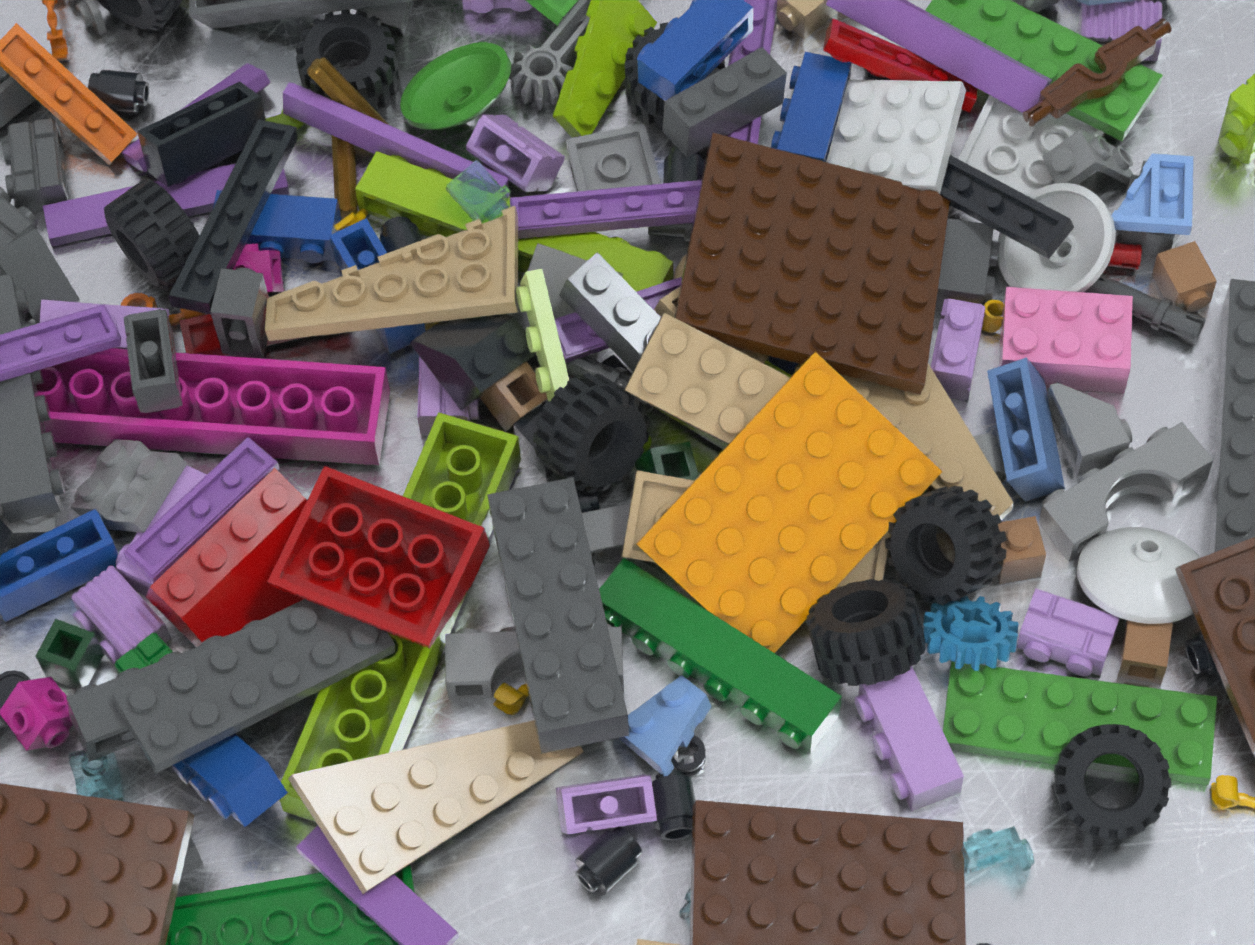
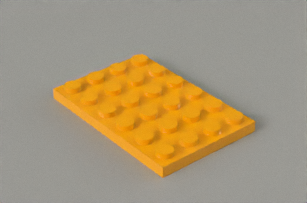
(789, 505)

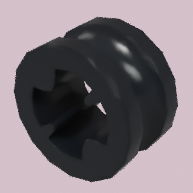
(699, 758)

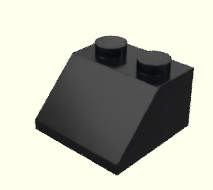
(473, 354)

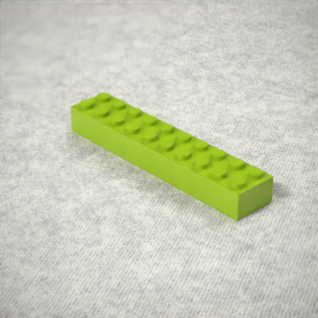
(377, 705)

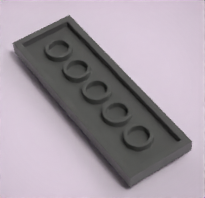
(245, 679)

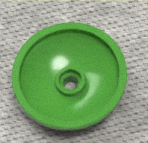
(456, 86)

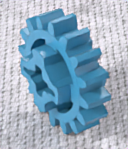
(970, 632)

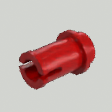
(1126, 256)

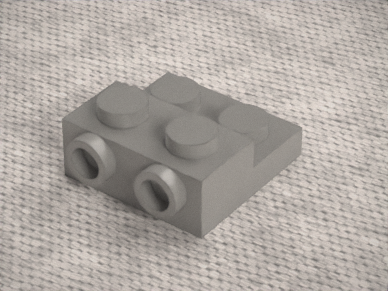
(128, 485)

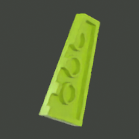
(599, 63)

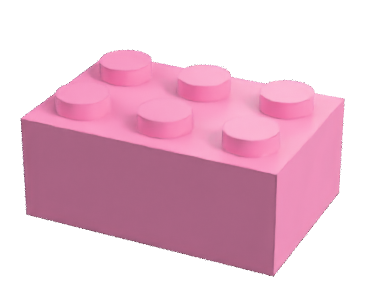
(1069, 336)

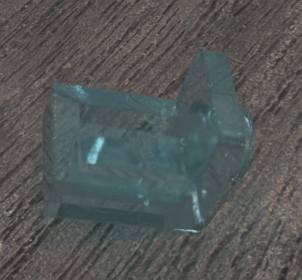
(479, 193)
(98, 777)
(989, 849)

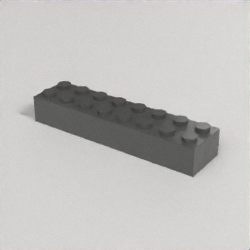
(1234, 451)

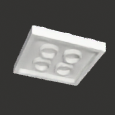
(898, 129)
(1013, 150)

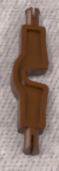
(1082, 83)

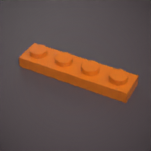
(64, 94)

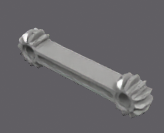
(551, 59)

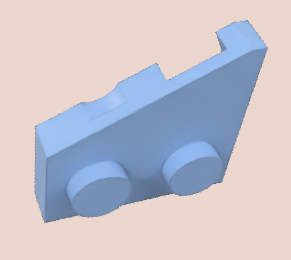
(1159, 197)
(666, 723)

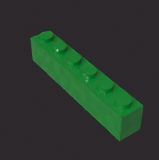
(719, 657)

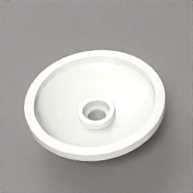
(1090, 244)
(1135, 575)

